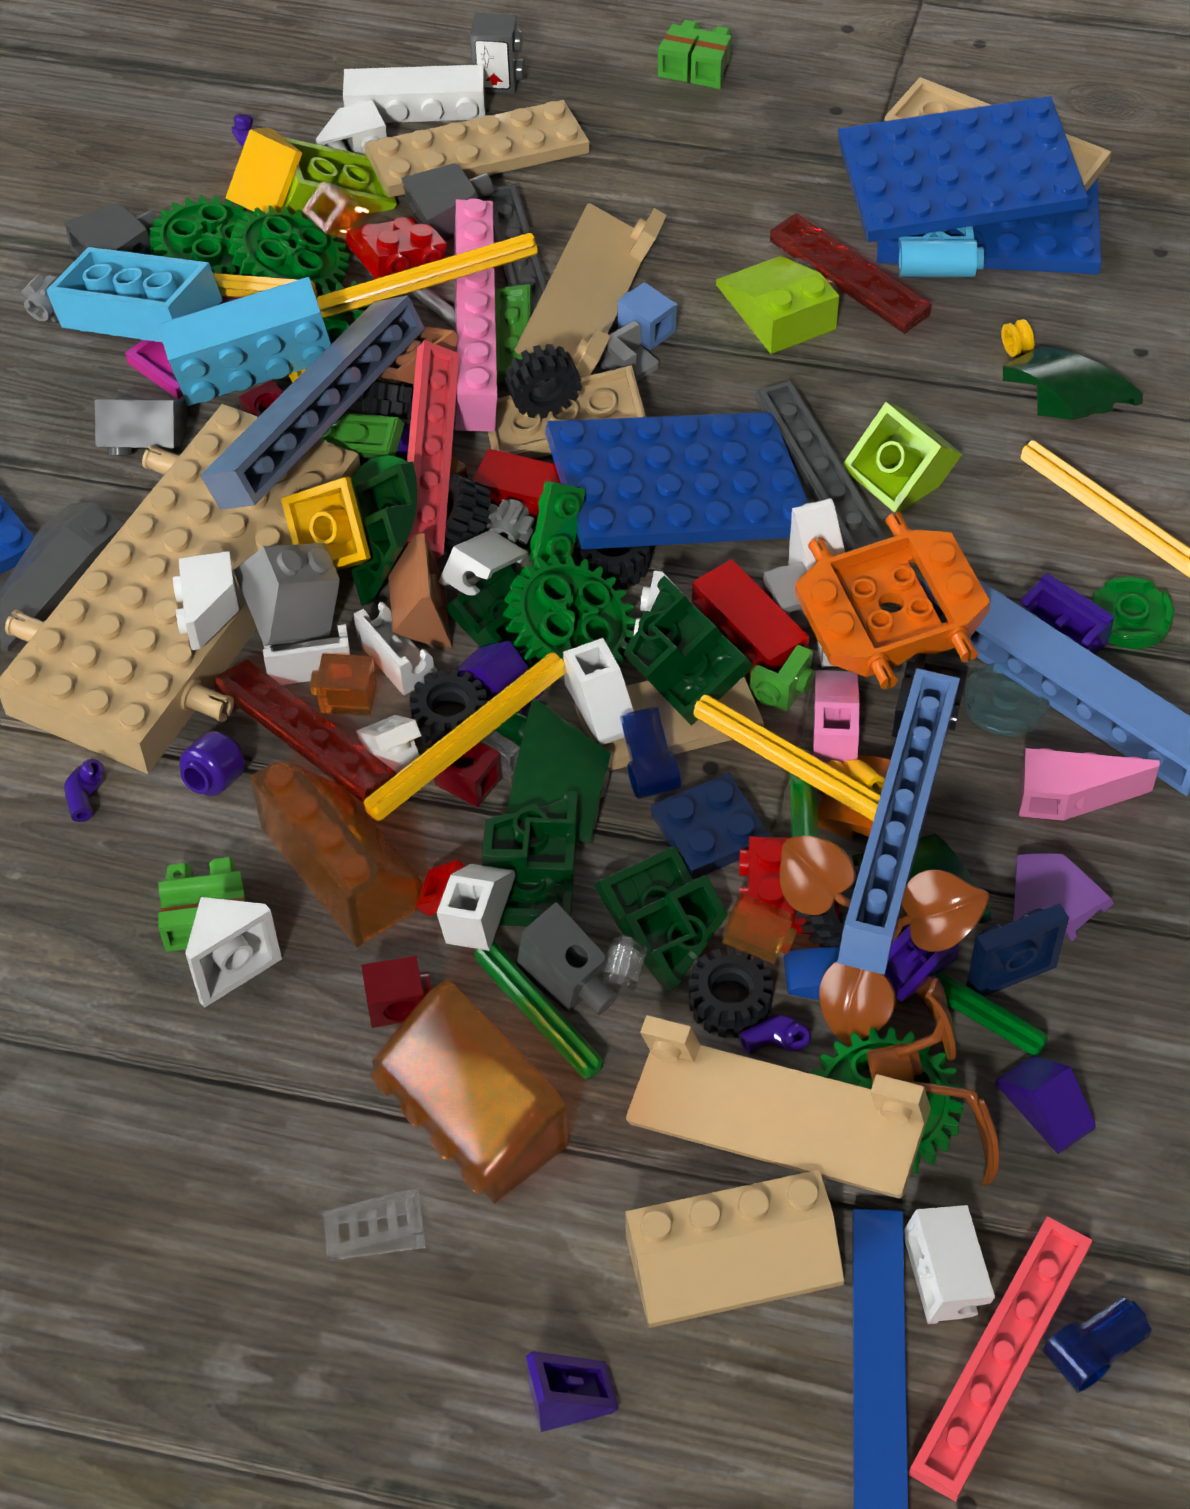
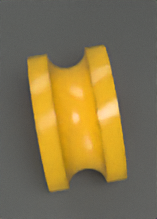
(1017, 337)

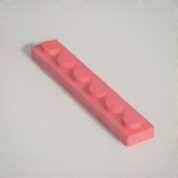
(432, 439)
(1000, 1359)

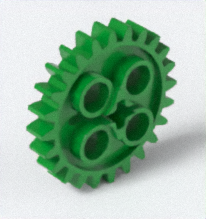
(198, 232)
(287, 248)
(565, 608)
(944, 1108)

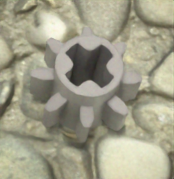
(37, 300)
(510, 521)

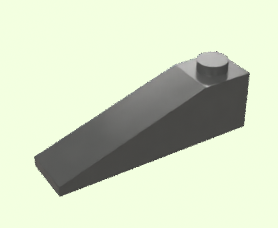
(55, 563)

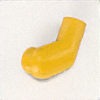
(860, 772)

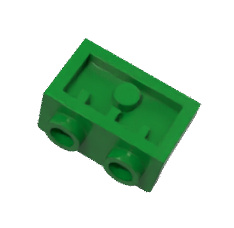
(556, 521)

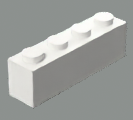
(419, 92)

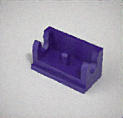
(1069, 613)

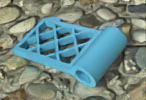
(940, 255)

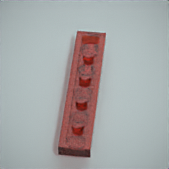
(851, 273)
(304, 729)

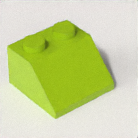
(900, 458)

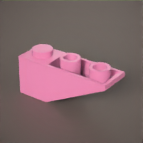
(836, 716)
(1072, 784)

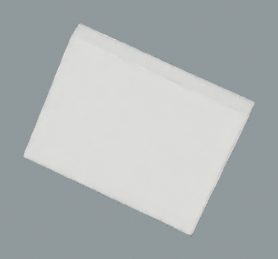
(229, 946)

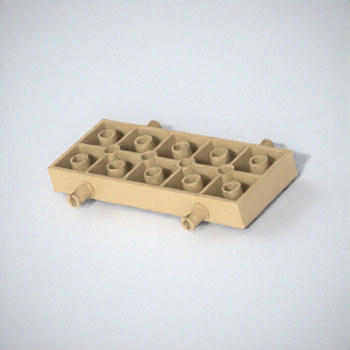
(111, 653)

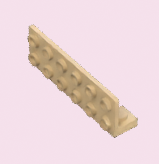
(587, 284)
(779, 1112)

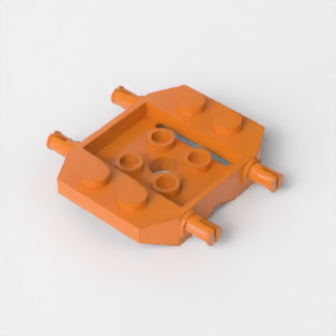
(847, 590)

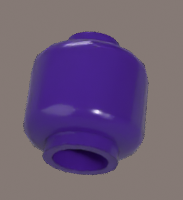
(211, 763)

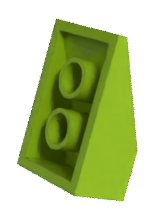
(338, 168)
(782, 302)

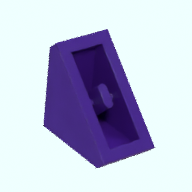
(496, 668)
(911, 966)
(1049, 1100)
(568, 1389)

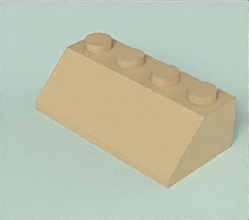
(734, 1248)

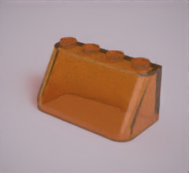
(335, 850)
(472, 1093)

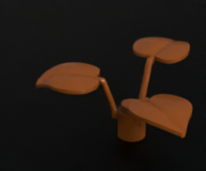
(934, 903)
(904, 1063)

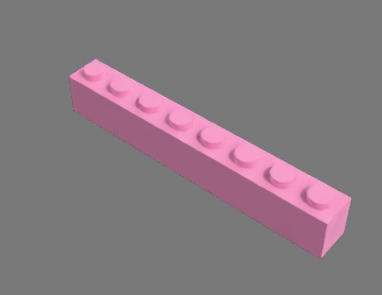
(475, 322)

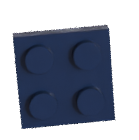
(708, 824)
(1017, 950)

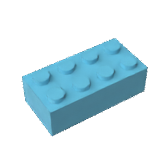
(130, 292)
(245, 341)

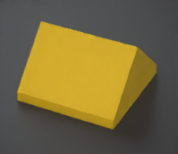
(264, 171)
(329, 517)

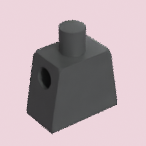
(434, 194)
(111, 229)
(564, 962)

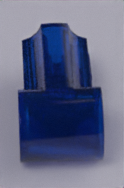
(651, 765)
(1089, 1349)

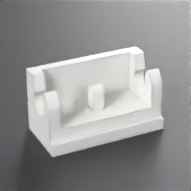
(479, 558)
(391, 652)
(296, 661)
(947, 1263)

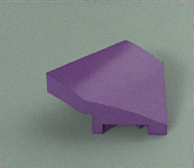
(1055, 879)

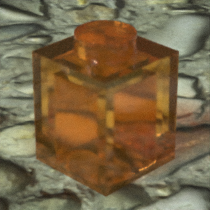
(335, 209)
(344, 684)
(759, 929)

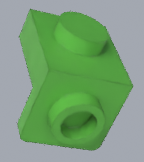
(783, 687)

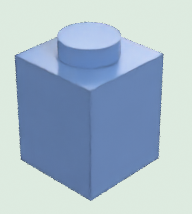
(652, 311)

